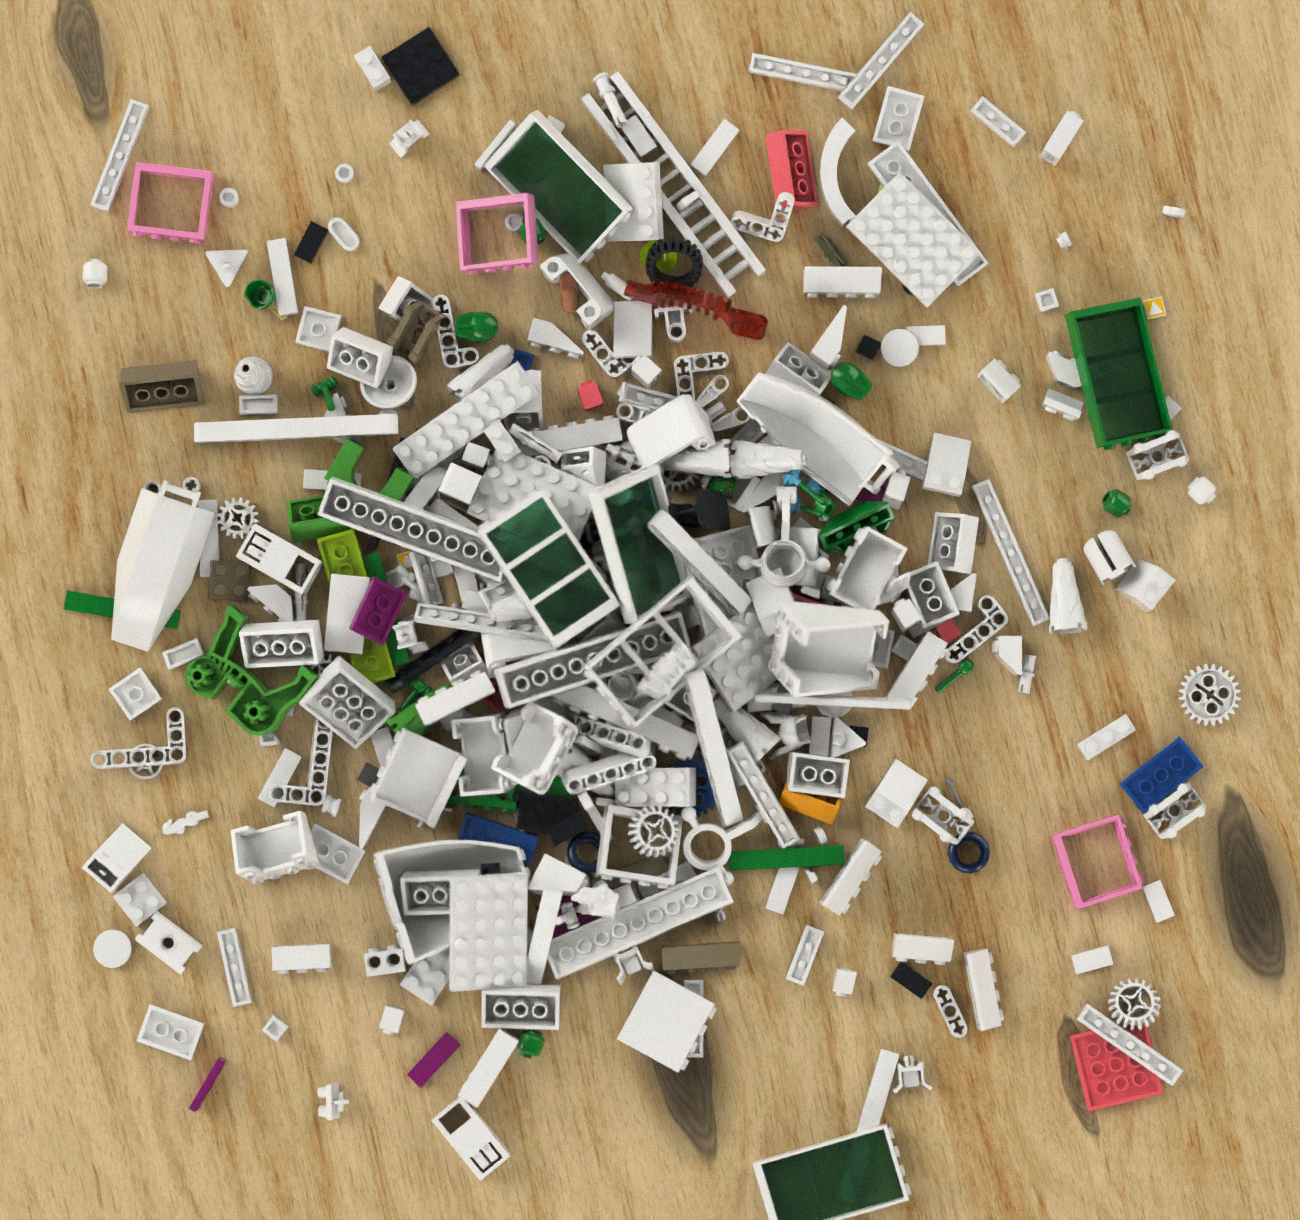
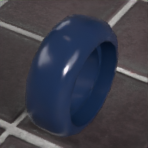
(574, 860)
(979, 863)

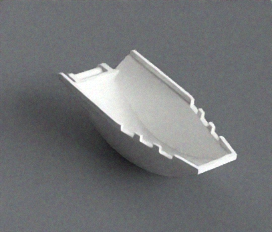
(837, 447)
(157, 563)

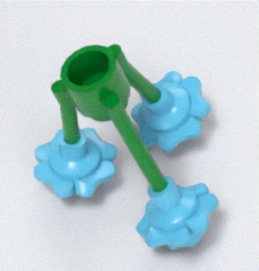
(823, 506)

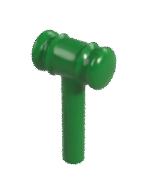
(324, 388)
(965, 667)
(418, 687)

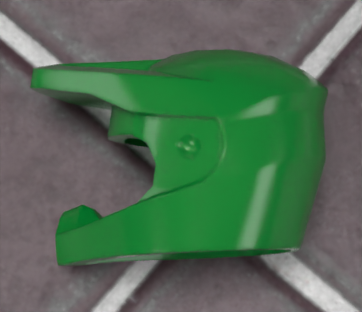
(476, 326)
(850, 380)

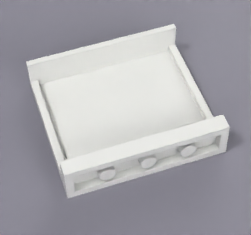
(417, 776)
(667, 1022)

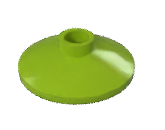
(664, 263)

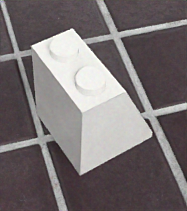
(531, 413)
(1145, 585)
(557, 876)

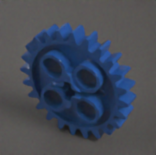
(708, 797)

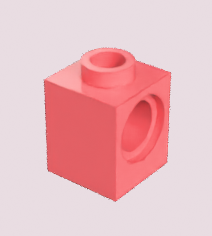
(590, 395)

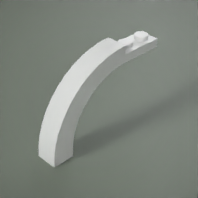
(828, 172)

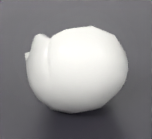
(623, 686)

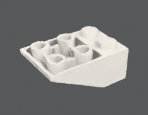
(585, 464)
(116, 858)

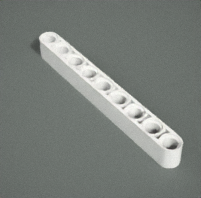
(712, 747)

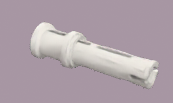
(607, 92)

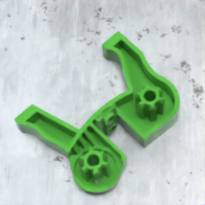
(254, 706)

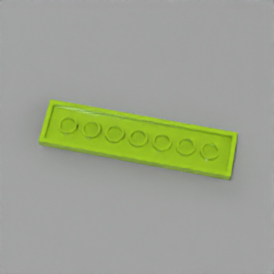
(343, 556)

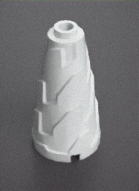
(481, 372)
(253, 375)
(761, 459)
(711, 461)
(1066, 606)
(509, 609)
(746, 728)
(577, 757)

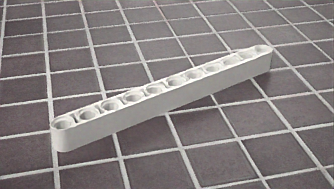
(296, 428)

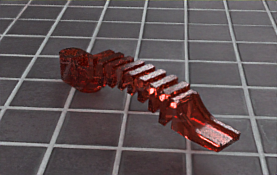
(740, 321)

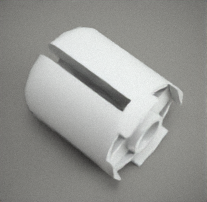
(1116, 552)

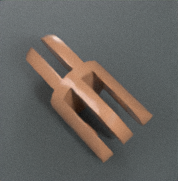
(569, 293)

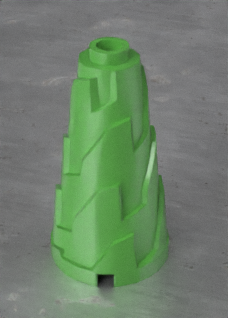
(410, 718)

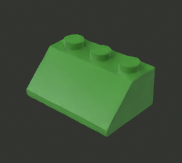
(306, 524)

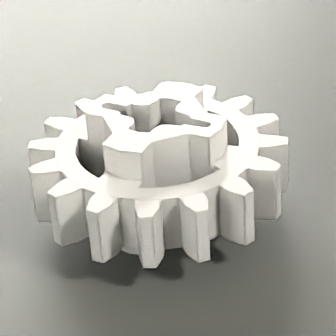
(248, 511)

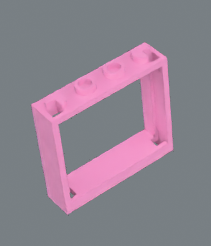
(178, 172)
(464, 234)
(1130, 860)

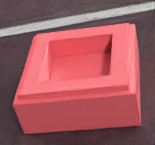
(948, 631)

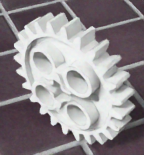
(1199, 708)

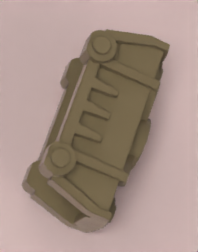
(408, 327)

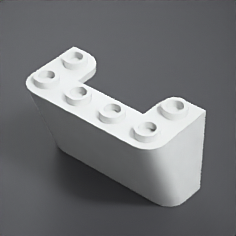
(598, 303)
(865, 569)
(481, 742)
(274, 849)

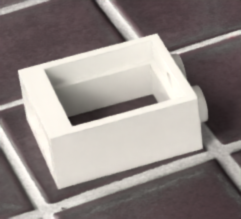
(1061, 137)

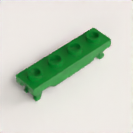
(488, 801)

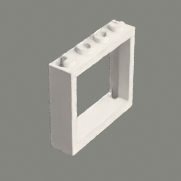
(627, 877)

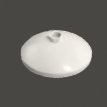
(401, 376)

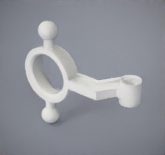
(786, 495)
(689, 815)

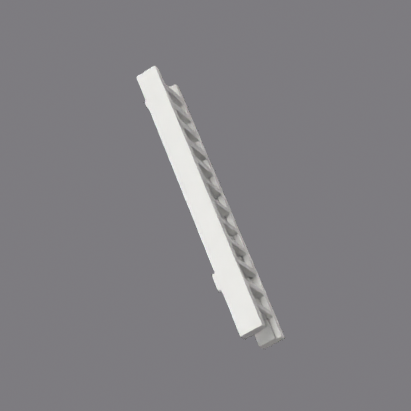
(705, 198)

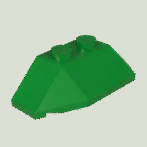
(841, 528)

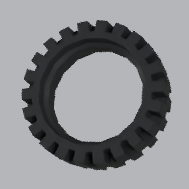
(677, 246)

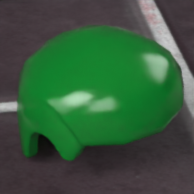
(259, 294)

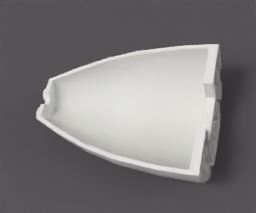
(430, 934)

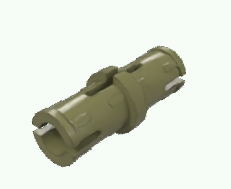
(829, 250)

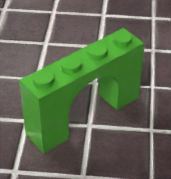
(347, 461)

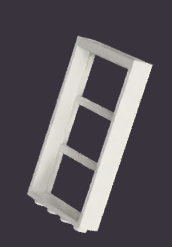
(710, 608)

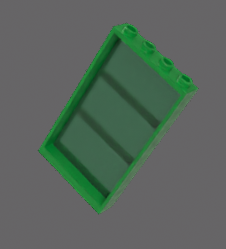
(1118, 373)

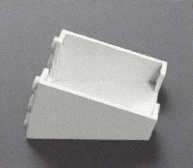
(825, 648)

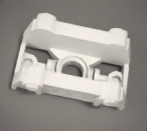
(1157, 445)
(667, 671)
(1184, 816)
(934, 821)

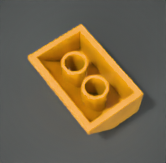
(812, 805)

